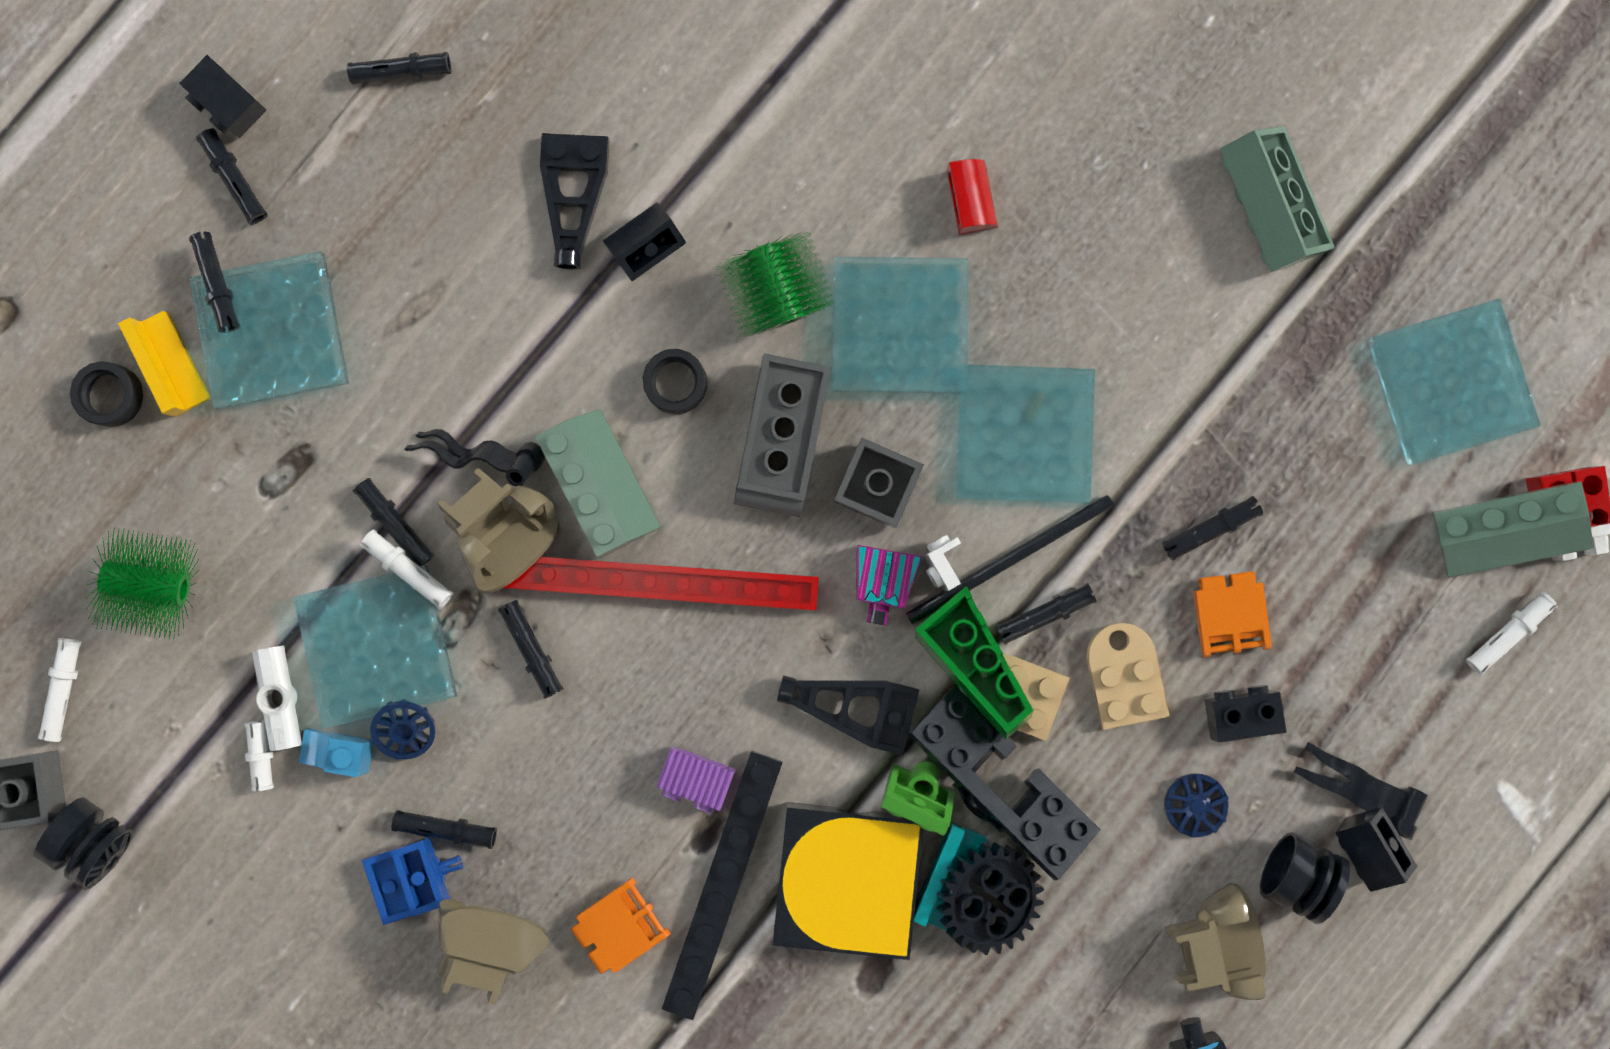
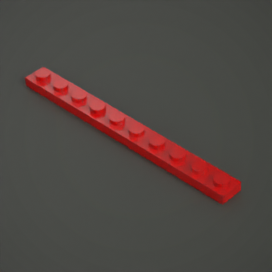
(670, 583)

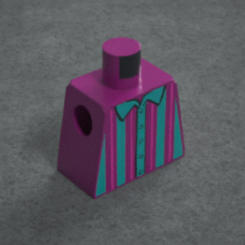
(884, 580)

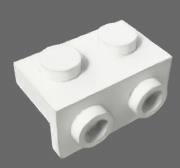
(940, 570)

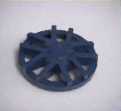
(402, 729)
(1196, 805)

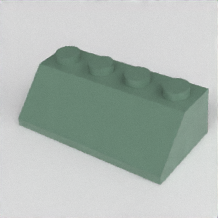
(1276, 197)
(598, 482)
(1514, 529)

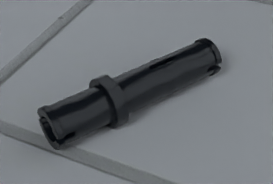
(397, 68)
(225, 165)
(218, 294)
(391, 520)
(1212, 528)
(1047, 613)
(536, 660)
(456, 831)

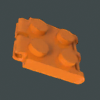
(1231, 613)
(618, 928)

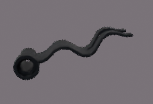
(516, 465)
(1368, 792)

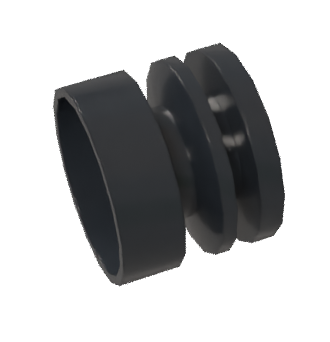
(83, 843)
(1304, 878)

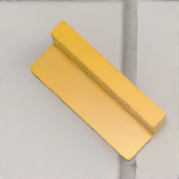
(165, 363)

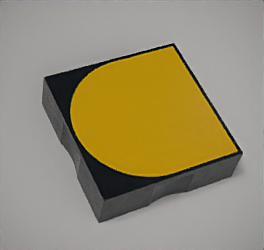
(847, 881)

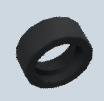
(669, 356)
(81, 389)

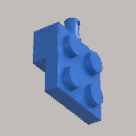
(408, 879)

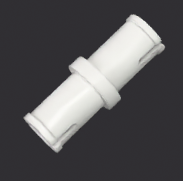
(259, 756)

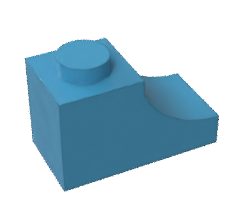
(336, 752)

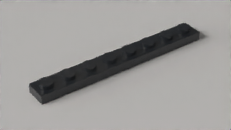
(722, 885)

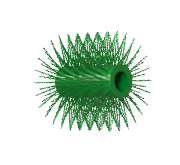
(776, 283)
(143, 583)

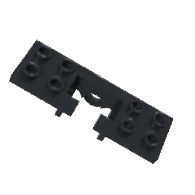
(1041, 821)

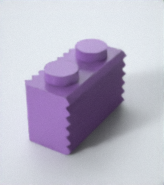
(695, 779)

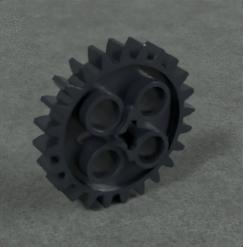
(971, 925)

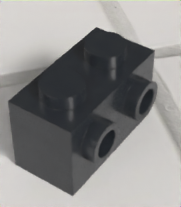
(222, 96)
(644, 241)
(1245, 714)
(1376, 849)

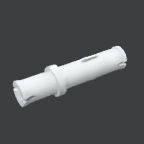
(395, 560)
(1522, 623)
(59, 689)

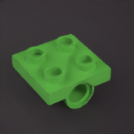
(924, 804)

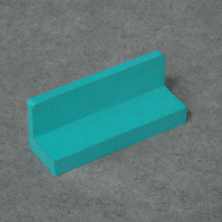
(953, 844)

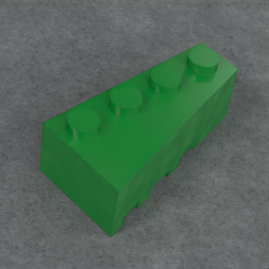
(972, 658)

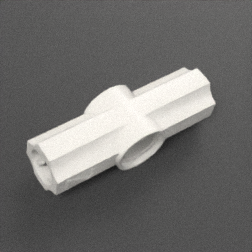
(273, 675)

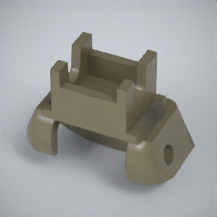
(498, 537)
(485, 946)
(1223, 946)

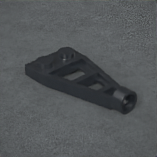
(572, 153)
(893, 715)

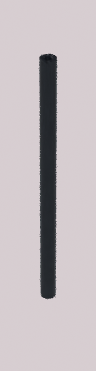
(1012, 557)

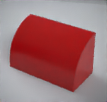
(971, 196)

